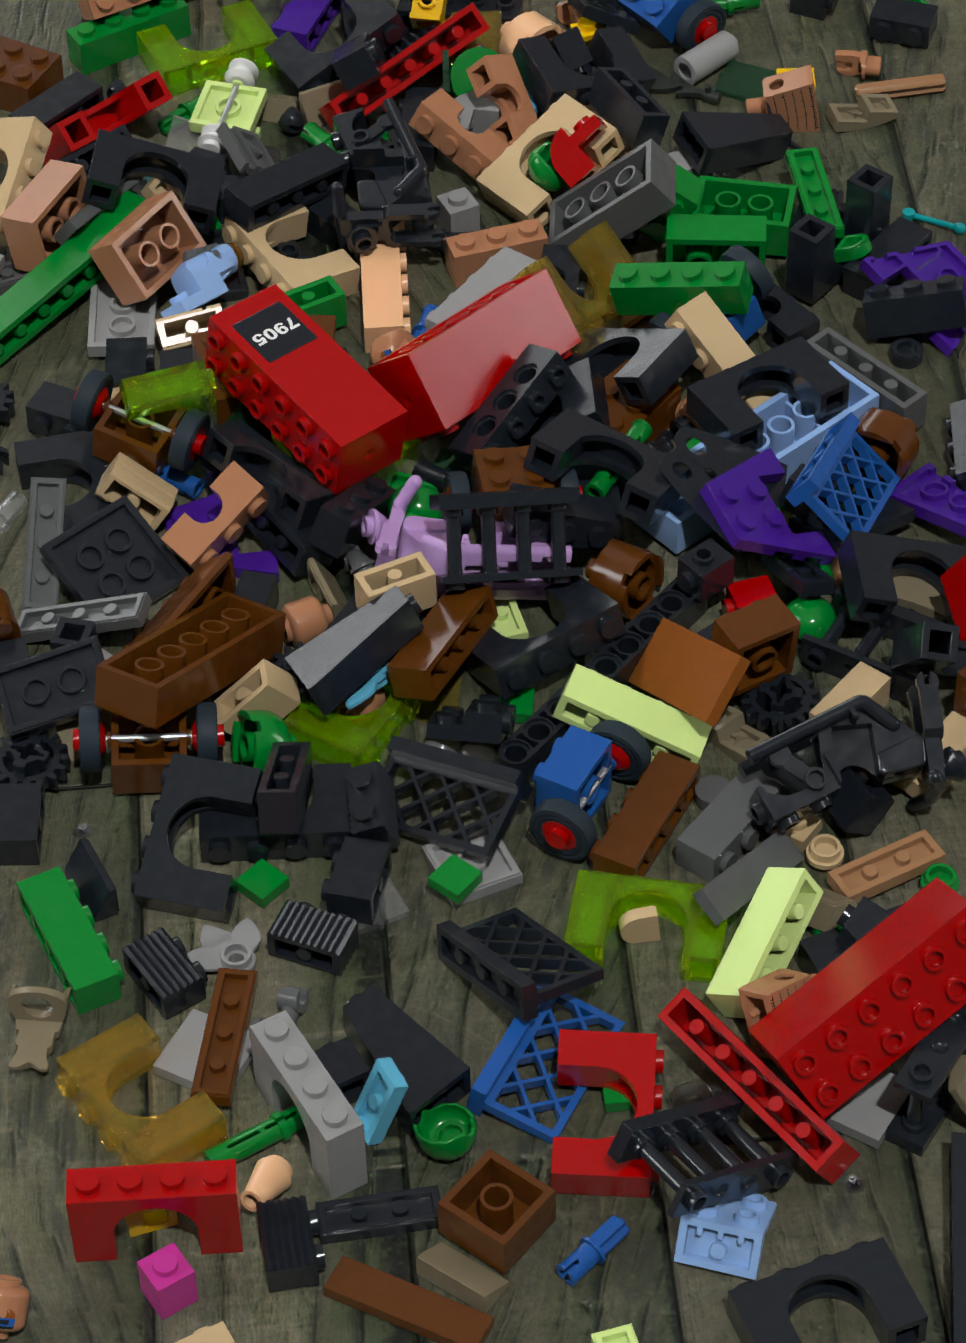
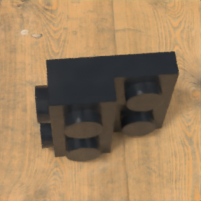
(483, 721)

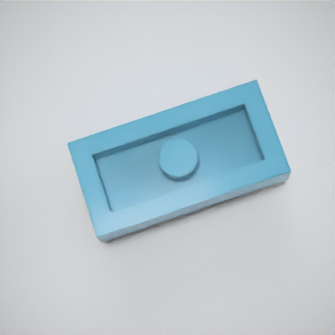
(380, 1099)

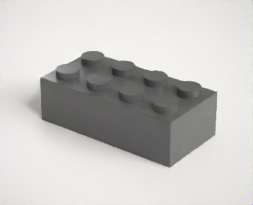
(622, 194)

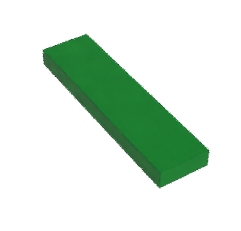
(813, 186)

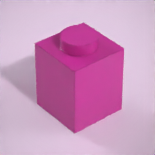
(167, 1281)

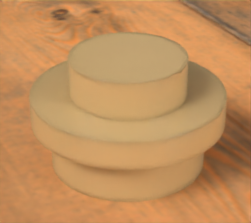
(825, 852)

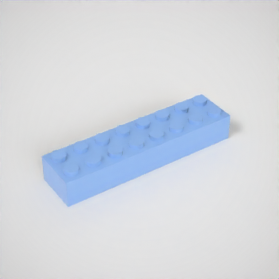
(791, 435)

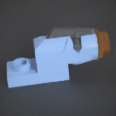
(203, 276)

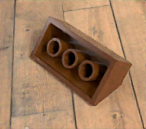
(200, 587)

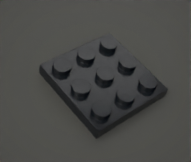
(113, 556)

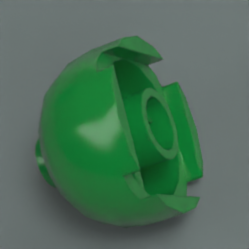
(255, 735)

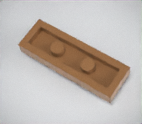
(886, 867)

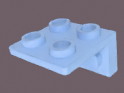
(726, 1236)

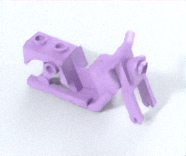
(413, 534)

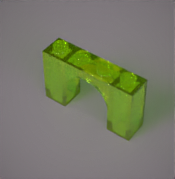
(189, 69)
(168, 389)
(352, 738)
(605, 897)

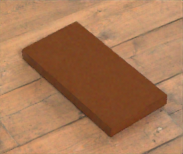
(689, 672)

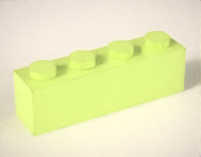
(595, 698)
(765, 934)

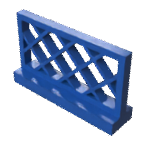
(827, 466)
(512, 1052)

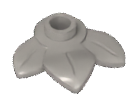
(227, 949)

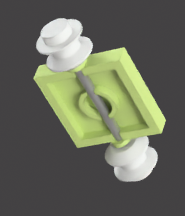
(229, 102)

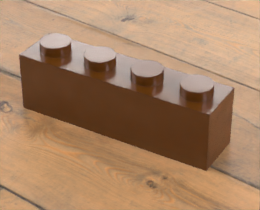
(443, 644)
(647, 817)

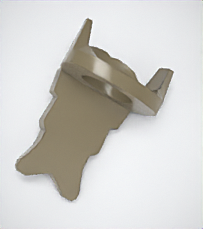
(36, 1025)

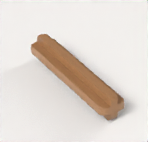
(903, 86)

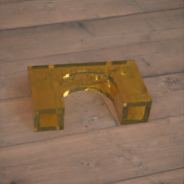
(597, 254)
(107, 1063)

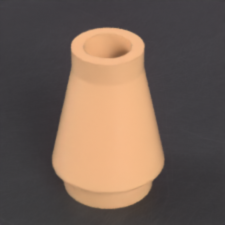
(268, 1180)

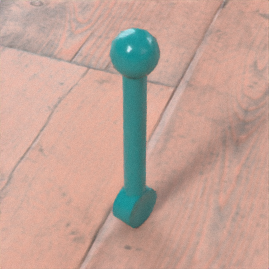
(909, 214)

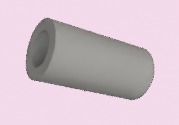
(706, 57)

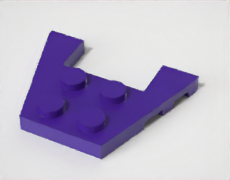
(924, 264)
(207, 510)
(751, 517)

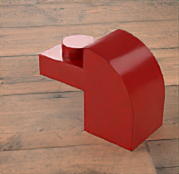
(569, 150)

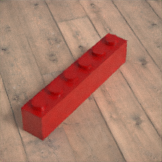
(409, 64)
(759, 1086)

